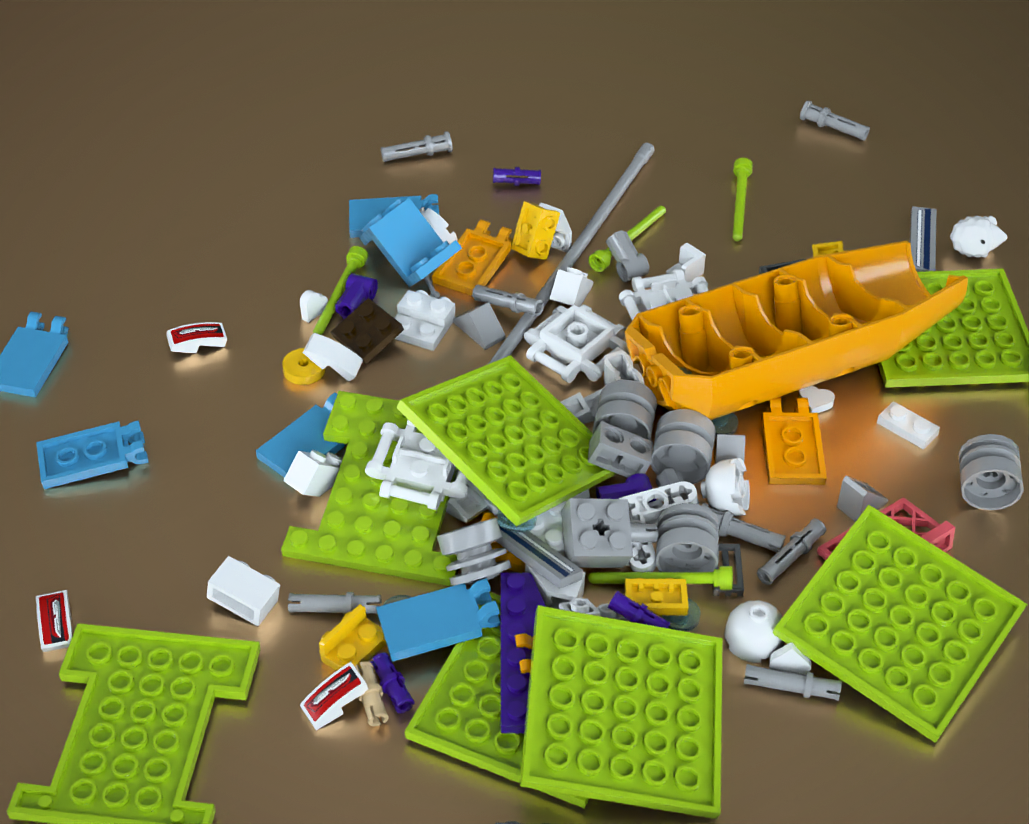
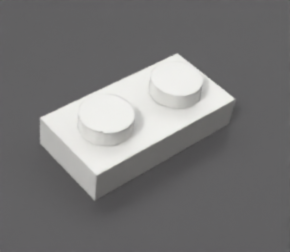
(908, 425)

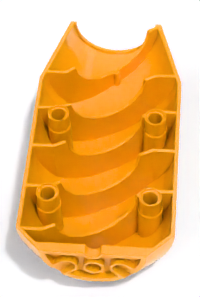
(786, 329)

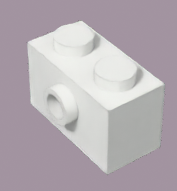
(243, 590)

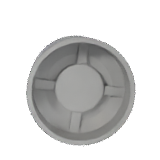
(628, 407)
(684, 443)

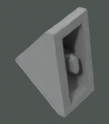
(481, 325)
(729, 447)
(856, 496)

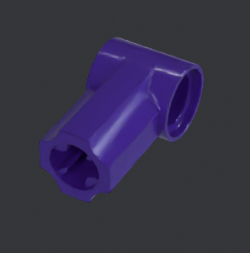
(357, 290)
(634, 484)

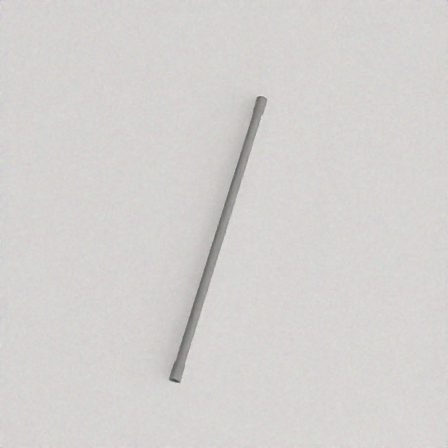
(577, 248)

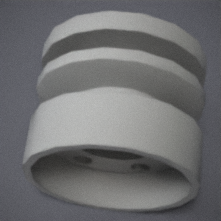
(990, 472)
(687, 539)
(474, 552)

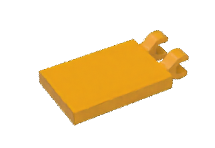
(476, 260)
(793, 445)

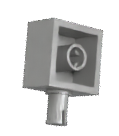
(600, 532)

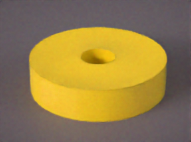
(300, 369)

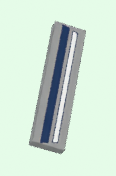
(923, 238)
(541, 557)

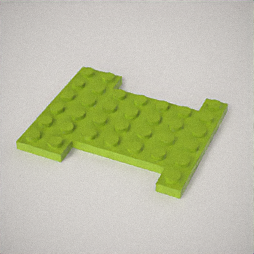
(358, 524)
(137, 726)

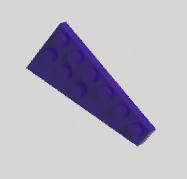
(518, 608)

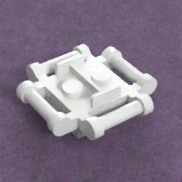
(663, 290)
(574, 340)
(417, 468)

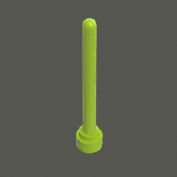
(742, 170)
(601, 258)
(355, 259)
(720, 577)

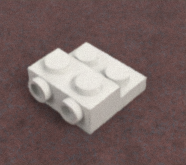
(424, 319)

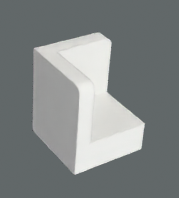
(690, 261)

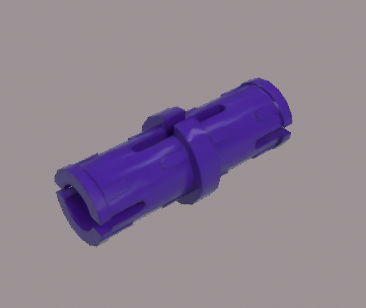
(534, 176)
(635, 612)
(392, 683)

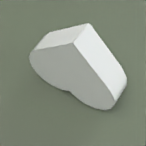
(312, 305)
(818, 399)
(790, 660)

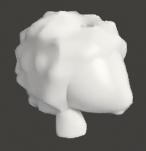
(977, 236)

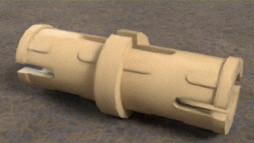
(373, 696)

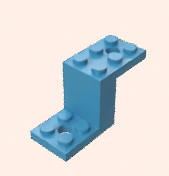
(408, 241)

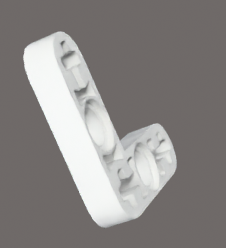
(642, 513)

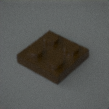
(367, 330)

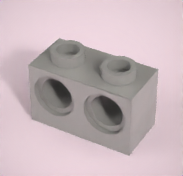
(619, 450)

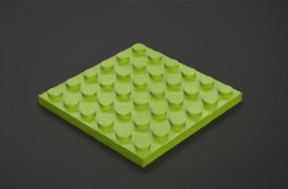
(972, 344)
(507, 438)
(900, 621)
(464, 711)
(624, 713)

